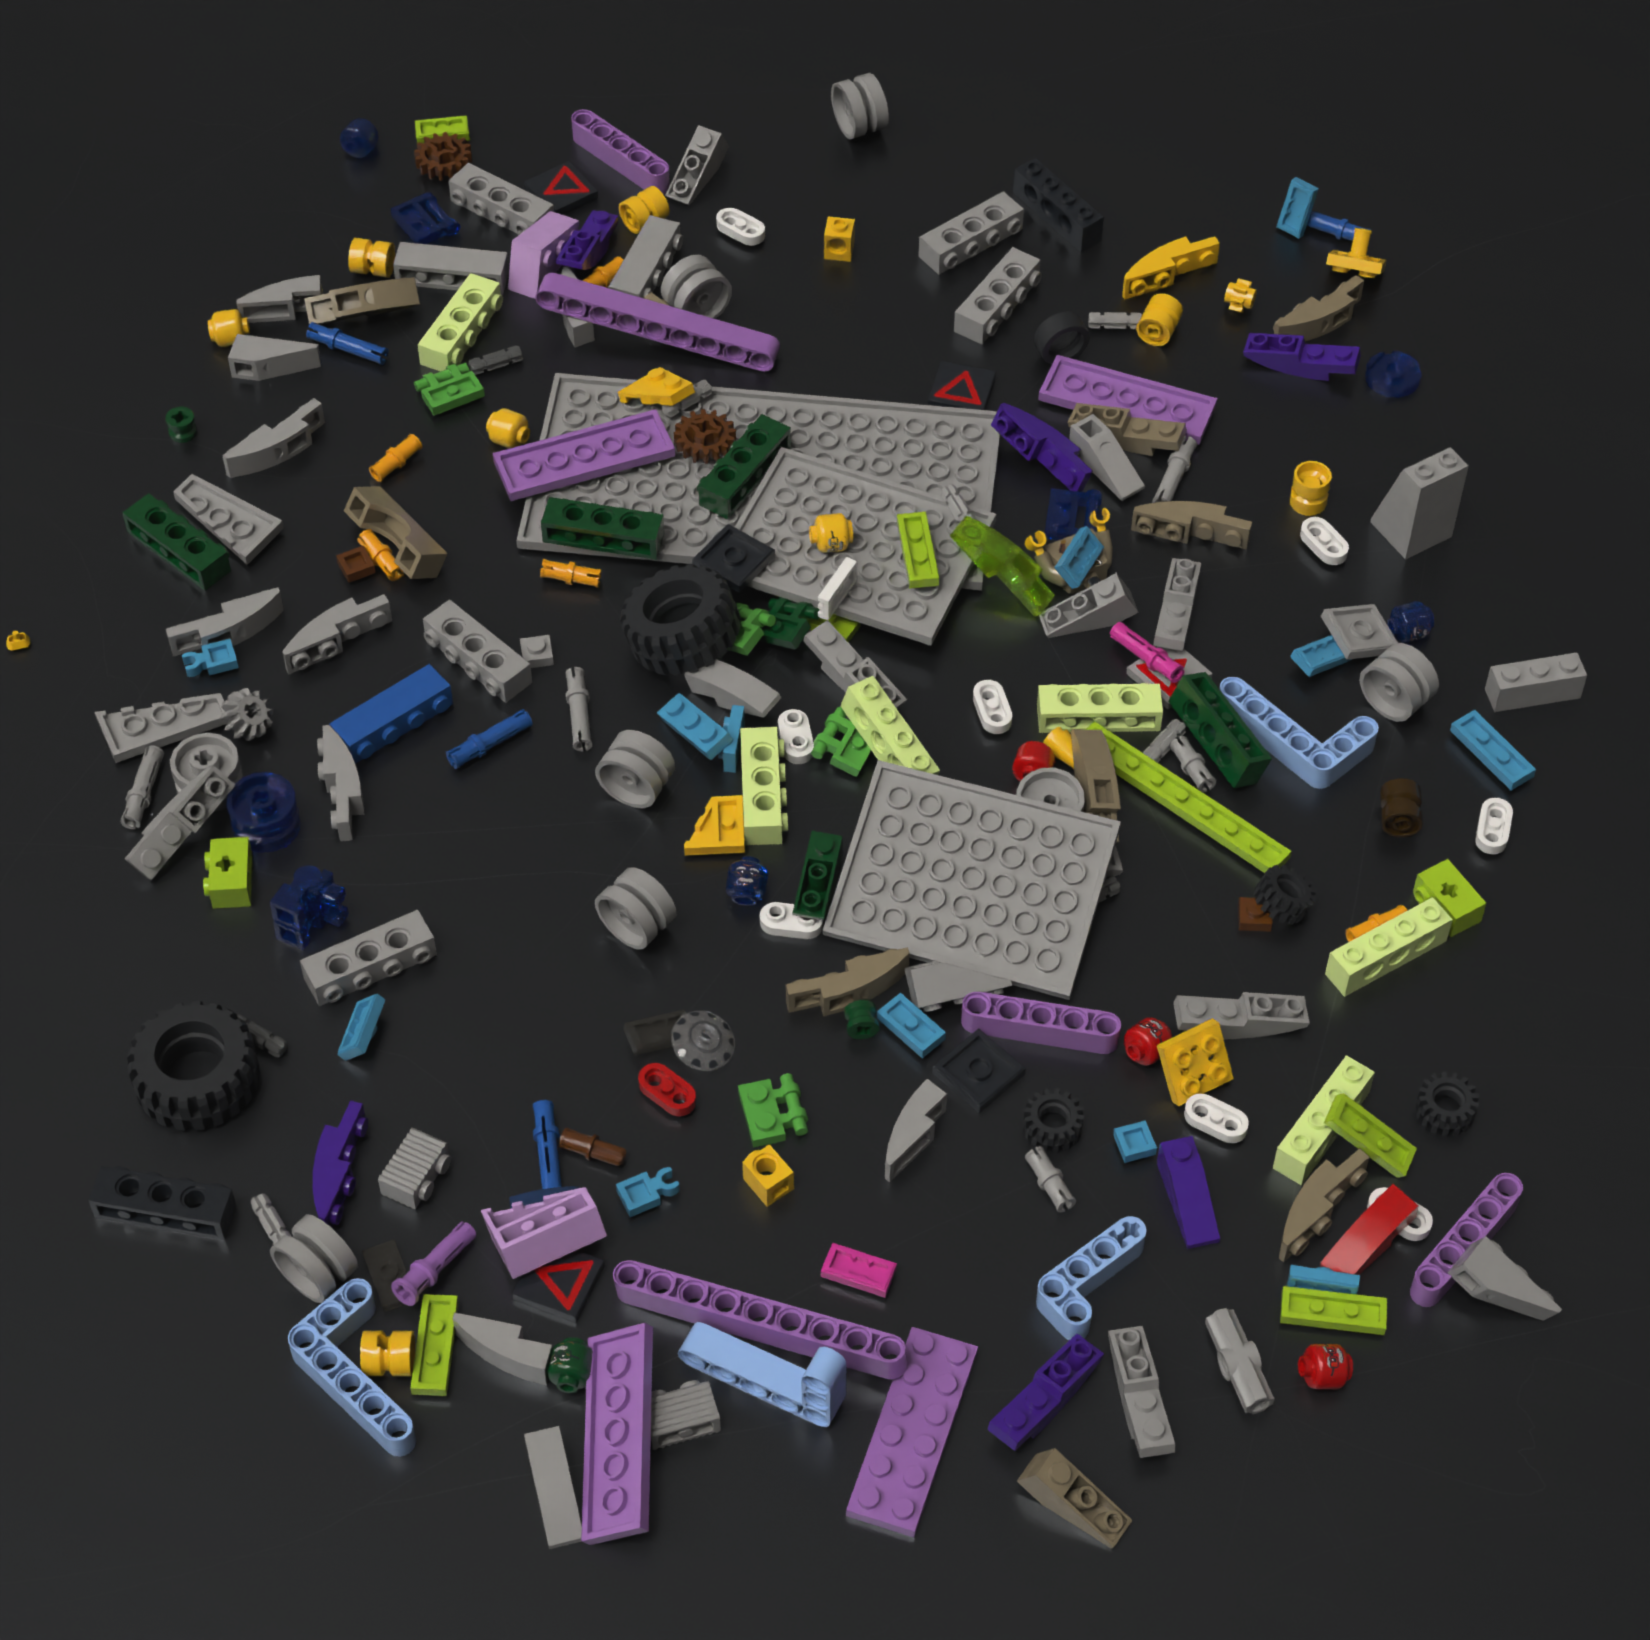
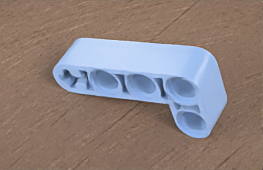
(1123, 1245)

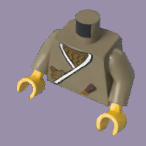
(1050, 554)

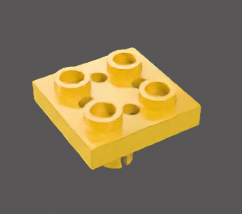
(1357, 257)
(1187, 1058)

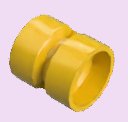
(637, 208)
(368, 257)
(1159, 319)
(1310, 488)
(387, 1353)

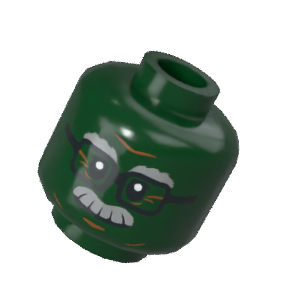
(570, 1364)

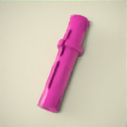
(1155, 658)

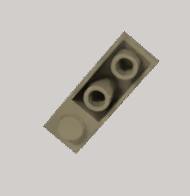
(1073, 1497)

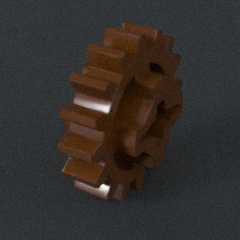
(442, 155)
(704, 436)

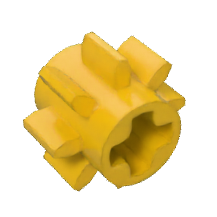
(1240, 295)

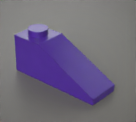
(1188, 1191)

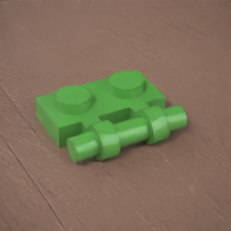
(449, 388)
(750, 628)
(848, 753)
(762, 1112)

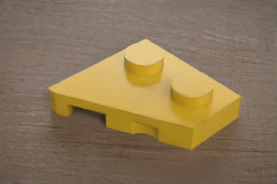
(658, 388)
(719, 828)

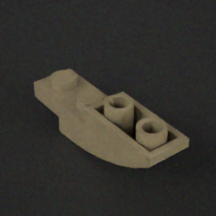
(362, 300)
(1321, 317)
(1134, 433)
(1189, 518)
(1095, 773)
(862, 980)
(1316, 1201)

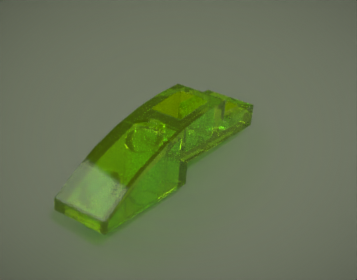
(1002, 557)

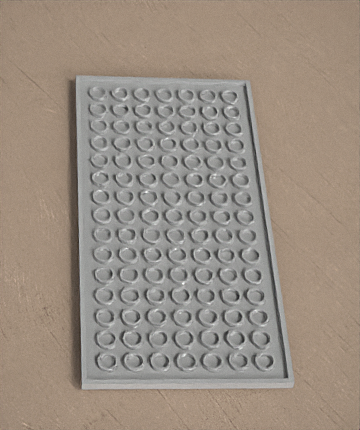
(890, 440)

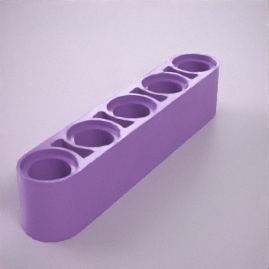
(619, 151)
(1055, 1016)
(1471, 1226)

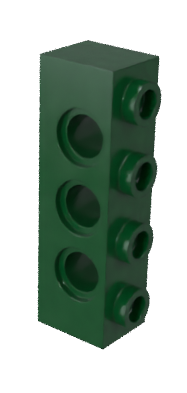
(743, 466)
(602, 528)
(177, 541)
(1220, 729)

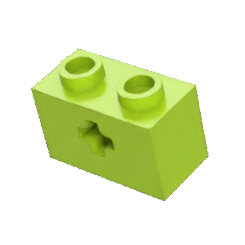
(229, 872)
(1452, 894)

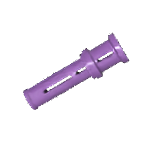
(425, 1271)

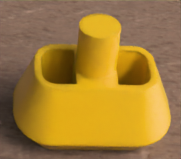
(17, 641)

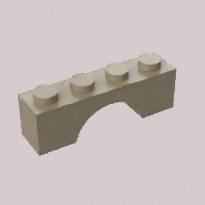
(418, 552)

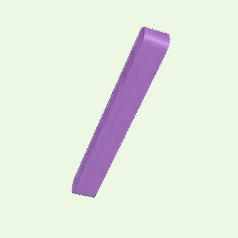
(658, 322)
(748, 1307)

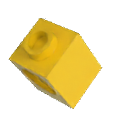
(839, 239)
(768, 1187)

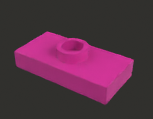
(858, 1270)

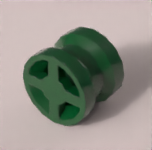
(181, 424)
(861, 1019)

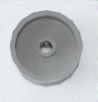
(859, 105)
(696, 287)
(1399, 682)
(198, 753)
(635, 769)
(1053, 787)
(635, 908)
(314, 1258)

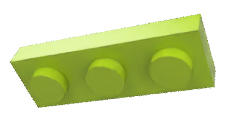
(917, 550)
(1370, 1135)
(1333, 1310)
(434, 1345)

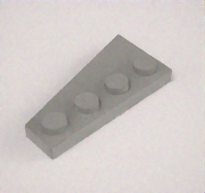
(232, 520)
(159, 725)

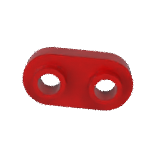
(668, 1091)

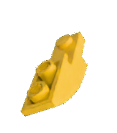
(1164, 263)

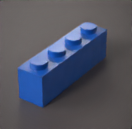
(393, 712)

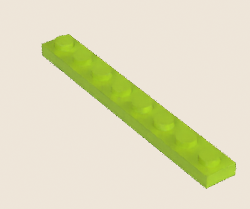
(1193, 805)

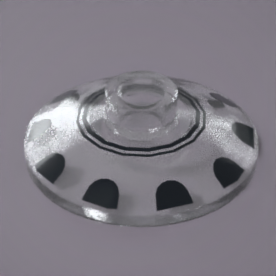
(695, 1049)

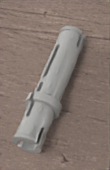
(1178, 464)
(577, 698)
(139, 796)

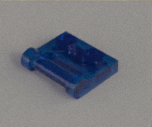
(419, 224)
(1063, 511)

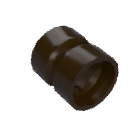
(1401, 807)

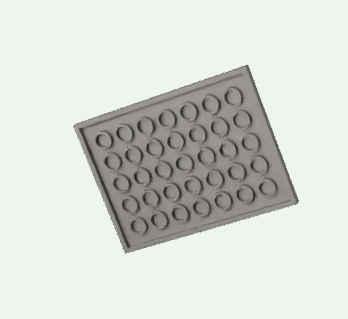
(801, 489)
(973, 878)

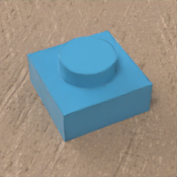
(1135, 1141)

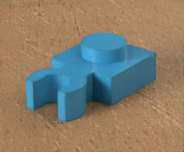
(215, 657)
(643, 1193)

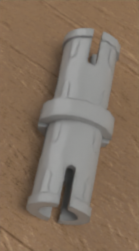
(1192, 764)
(1050, 1179)

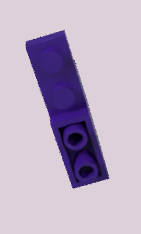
(589, 244)
(1294, 357)
(1042, 442)
(332, 1164)
(1047, 1393)

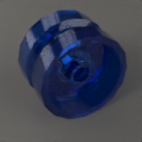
(264, 810)

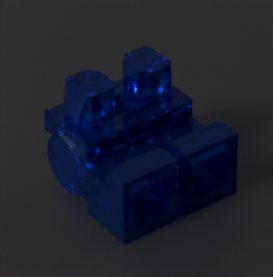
(307, 902)

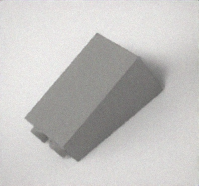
(1422, 503)

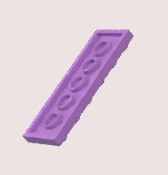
(1081, 382)
(583, 455)
(912, 1433)
(618, 1435)

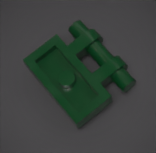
(788, 630)

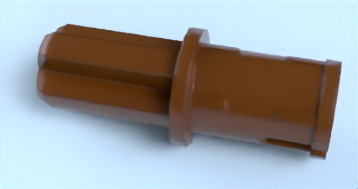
(591, 1147)

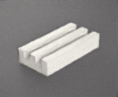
(837, 588)

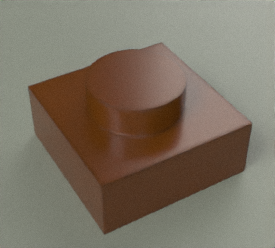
(355, 564)
(1252, 917)

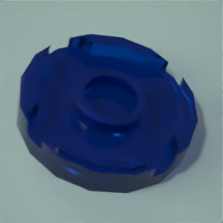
(1393, 374)

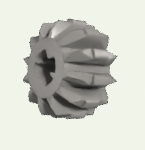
(257, 717)

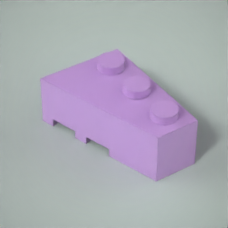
(536, 252)
(544, 1230)

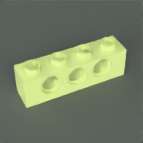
(460, 323)
(1110, 705)
(885, 727)
(762, 786)
(1388, 946)
(1310, 1136)

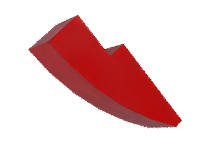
(1372, 1232)

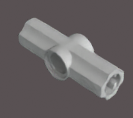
(1239, 1361)

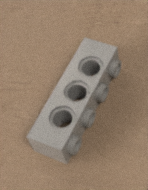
(497, 199)
(971, 233)
(997, 296)
(477, 651)
(351, 957)

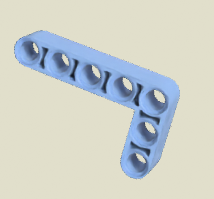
(1292, 745)
(345, 1373)
(807, 1393)

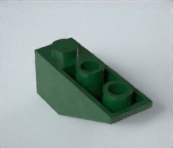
(819, 875)

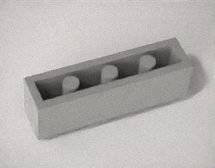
(648, 257)
(448, 266)

